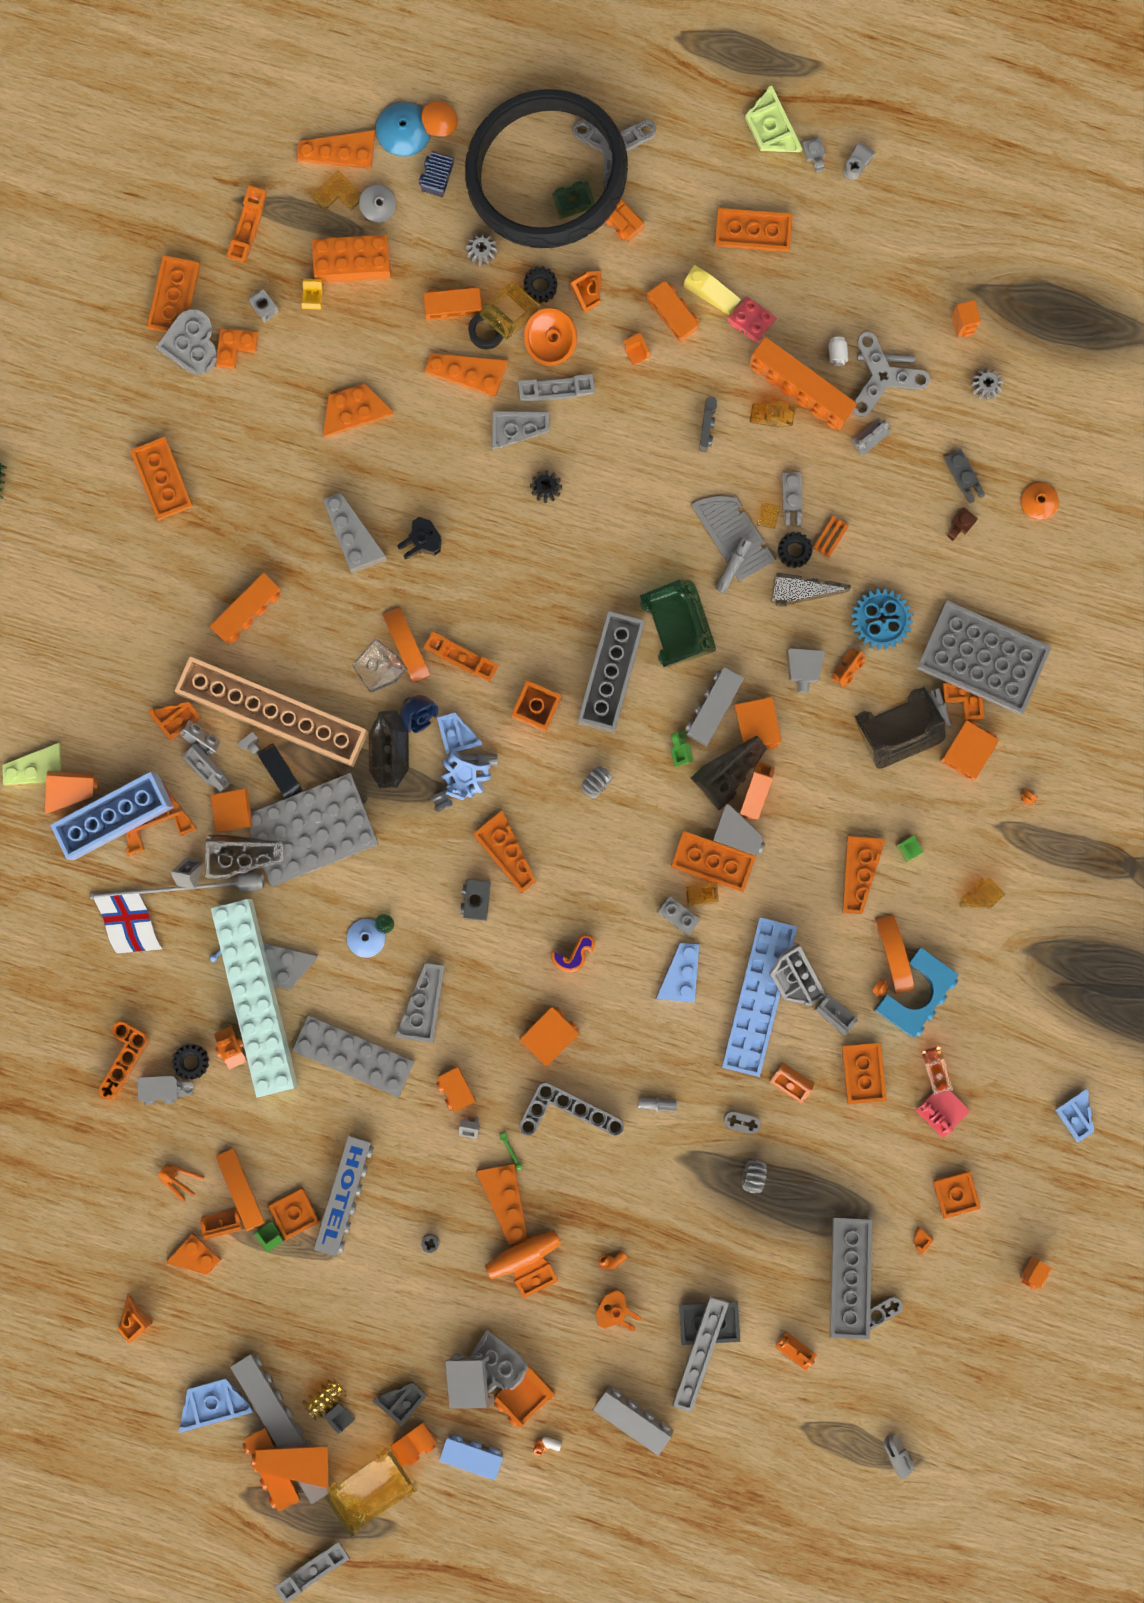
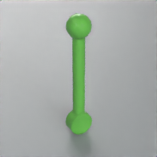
(503, 1137)

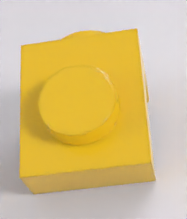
(312, 294)

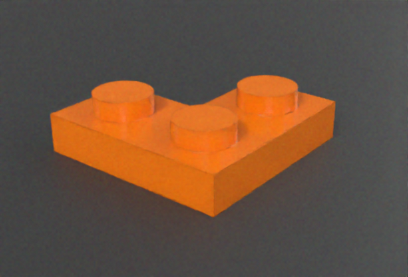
(233, 341)
(971, 703)

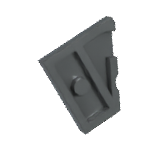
(401, 1402)

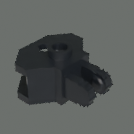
(421, 541)

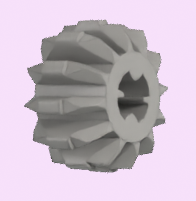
(475, 245)
(991, 378)
(596, 782)
(754, 1176)

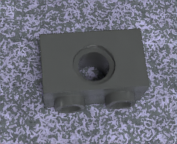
(480, 911)

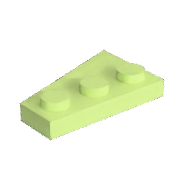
(33, 767)

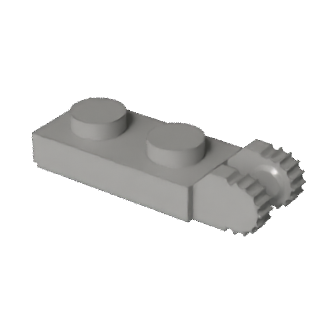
(792, 496)

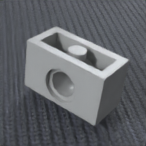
(678, 916)

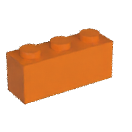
(452, 303)
(673, 311)

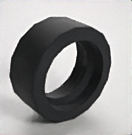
(478, 342)

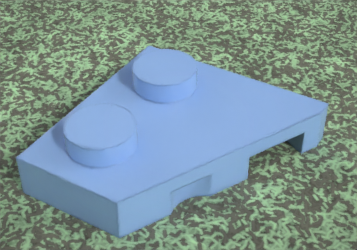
(456, 734)

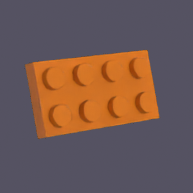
(753, 230)
(172, 292)
(161, 478)
(713, 861)

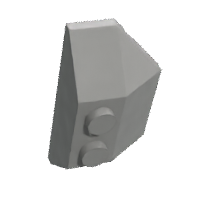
(796, 978)

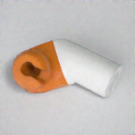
(544, 1444)

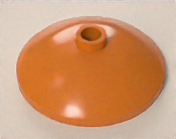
(540, 336)

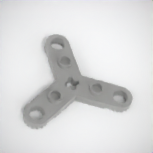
(632, 138)
(878, 364)

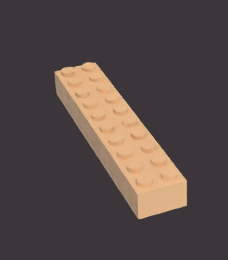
(271, 711)

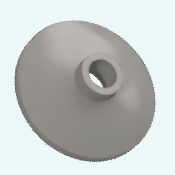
(371, 210)

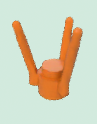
(169, 1176)

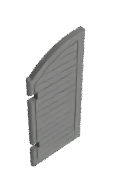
(726, 529)

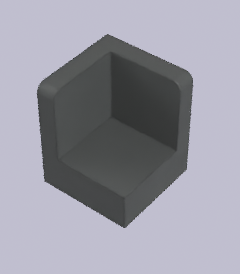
(339, 1417)

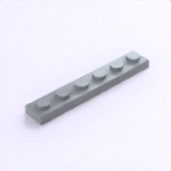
(700, 1353)

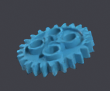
(878, 602)

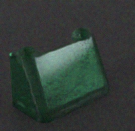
(679, 622)

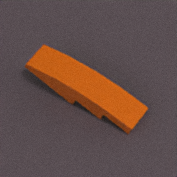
(240, 1189)

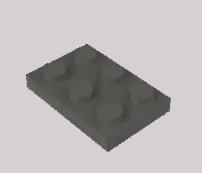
(691, 1317)

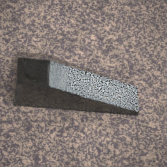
(792, 589)
(724, 774)
(236, 855)

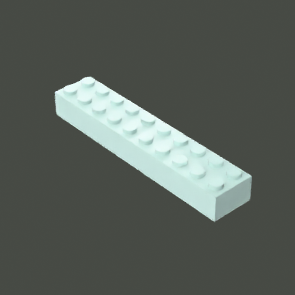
(254, 997)

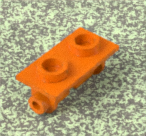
(854, 660)
(796, 1351)

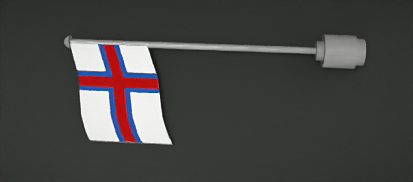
(129, 920)

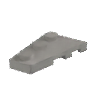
(517, 427)

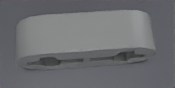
(740, 1127)

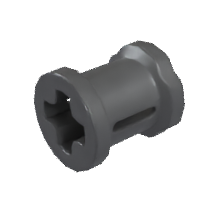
(424, 1245)

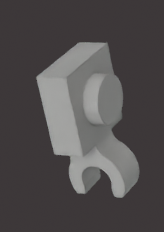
(814, 152)

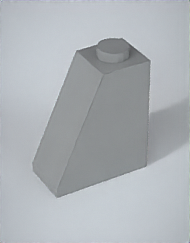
(738, 833)

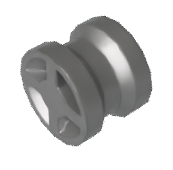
(441, 801)

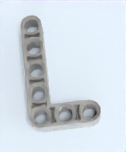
(569, 1108)

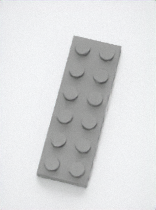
(353, 1056)
(850, 1278)

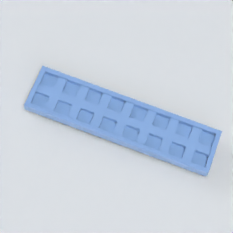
(757, 999)

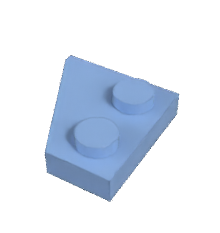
(1077, 1116)

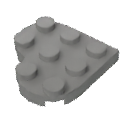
(189, 342)
(505, 1365)

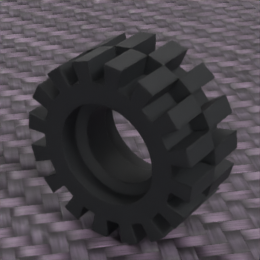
(545, 274)
(803, 542)
(179, 1066)

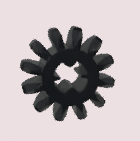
(548, 493)

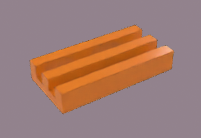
(838, 523)

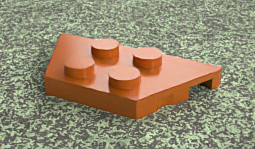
(352, 409)

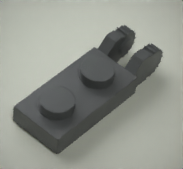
(708, 422)
(963, 475)

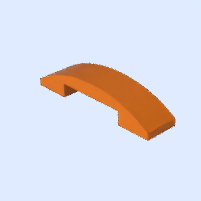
(247, 225)
(406, 644)
(460, 657)
(895, 954)

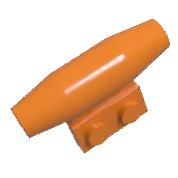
(527, 1263)

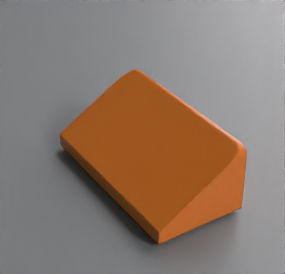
(792, 1083)

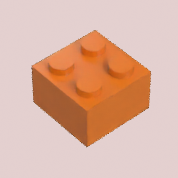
(536, 706)

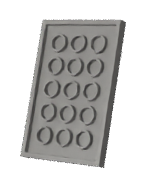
(984, 657)
(315, 828)

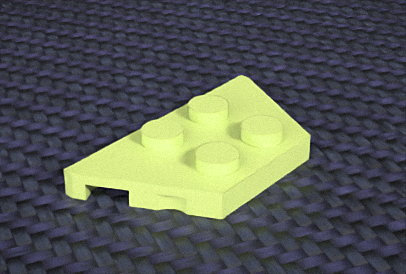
(771, 126)

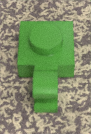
(681, 751)

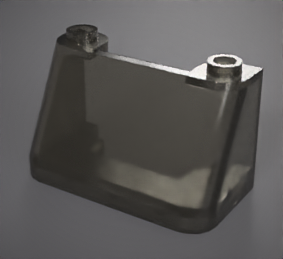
(902, 730)

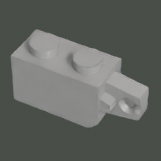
(162, 1088)

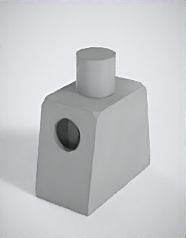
(804, 667)

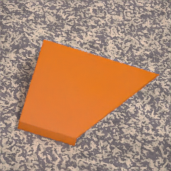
(587, 289)
(133, 1320)

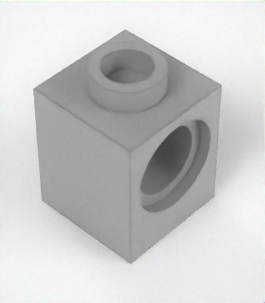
(264, 313)

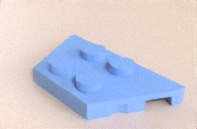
(212, 1404)

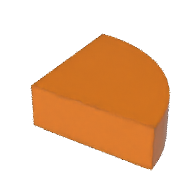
(922, 1240)

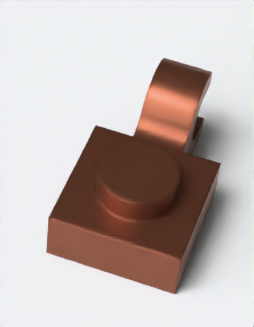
(962, 523)

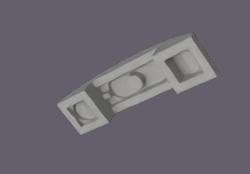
(556, 389)
(311, 1572)

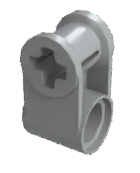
(859, 160)

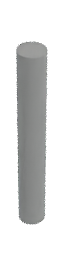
(895, 358)

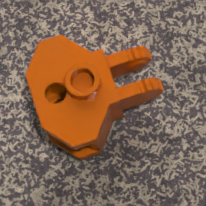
(230, 1047)
(616, 1313)

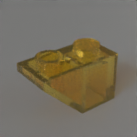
(772, 414)
(984, 896)

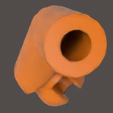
(612, 1262)

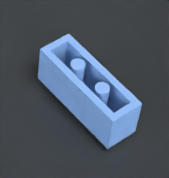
(471, 1456)

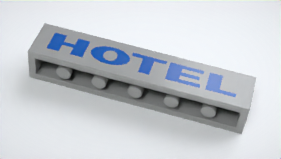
(342, 1196)

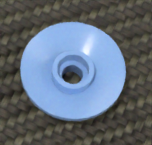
(365, 948)

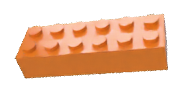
(802, 384)

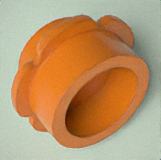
(1028, 797)
(880, 988)

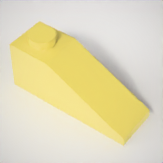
(711, 290)

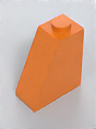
(67, 789)
(757, 791)

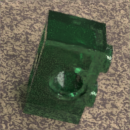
(567, 208)

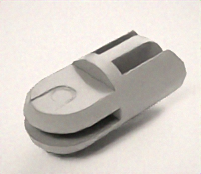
(898, 1456)

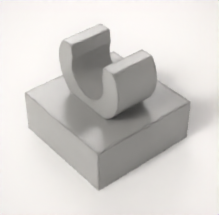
(249, 743)
(468, 1128)

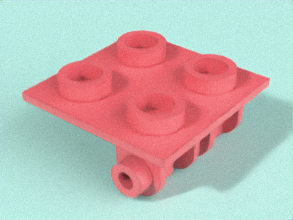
(751, 319)
(942, 1112)

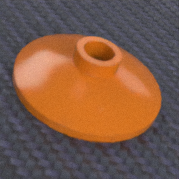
(1033, 507)

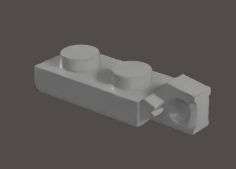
(205, 768)

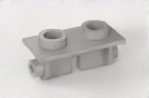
(871, 436)
(207, 742)

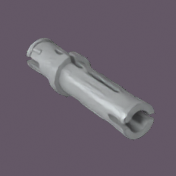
(733, 565)

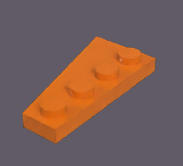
(340, 150)
(472, 372)
(504, 849)
(860, 869)
(504, 1196)

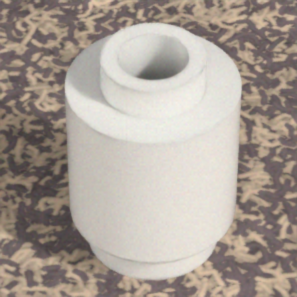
(838, 351)

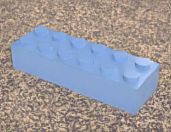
(112, 816)

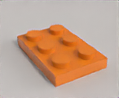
(864, 1073)

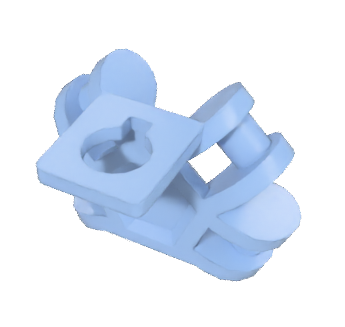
(464, 775)

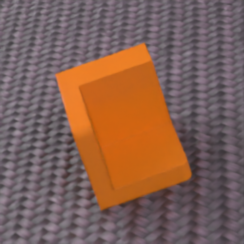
(636, 349)

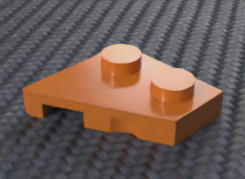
(174, 718)
(194, 1256)

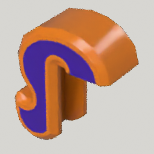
(577, 957)

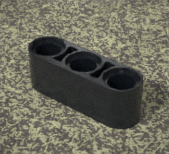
(279, 771)

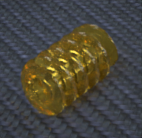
(324, 1399)

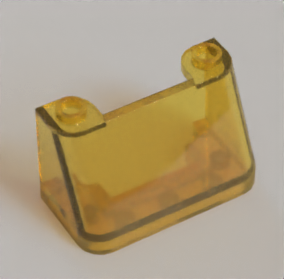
(370, 1491)

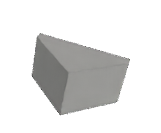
(187, 873)

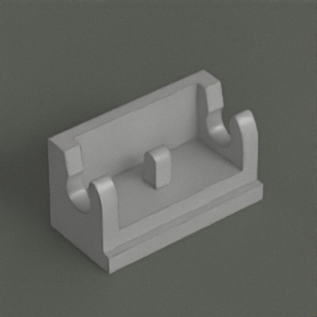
(836, 1015)

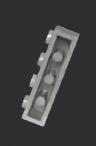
(717, 702)
(633, 1420)

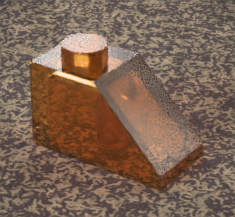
(937, 1070)

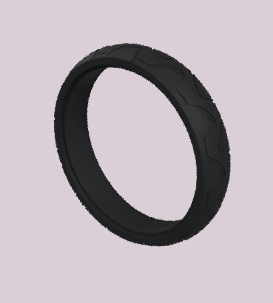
(531, 103)

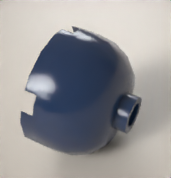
(417, 712)

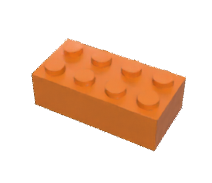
(351, 258)

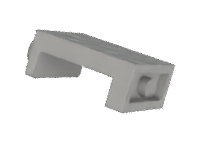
(467, 1381)

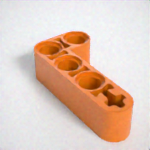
(120, 1062)

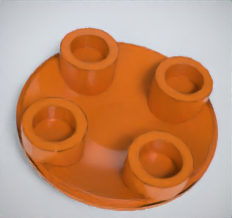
(439, 119)

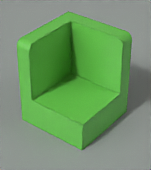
(909, 848)
(269, 1236)

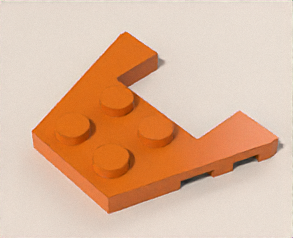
(182, 821)

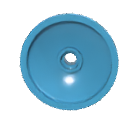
(399, 139)

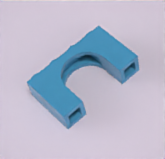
(940, 980)

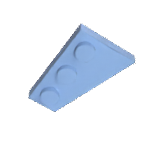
(682, 975)

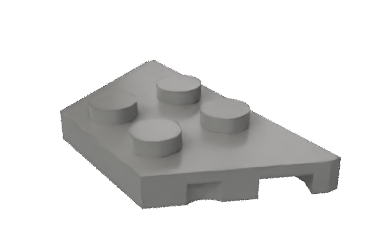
(287, 965)

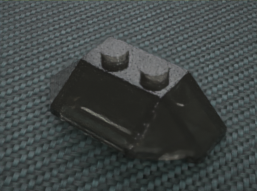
(388, 749)

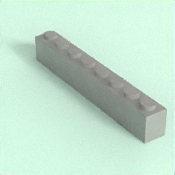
(273, 1412)

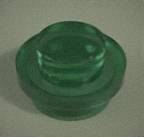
(384, 924)

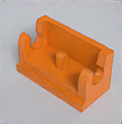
(221, 1224)

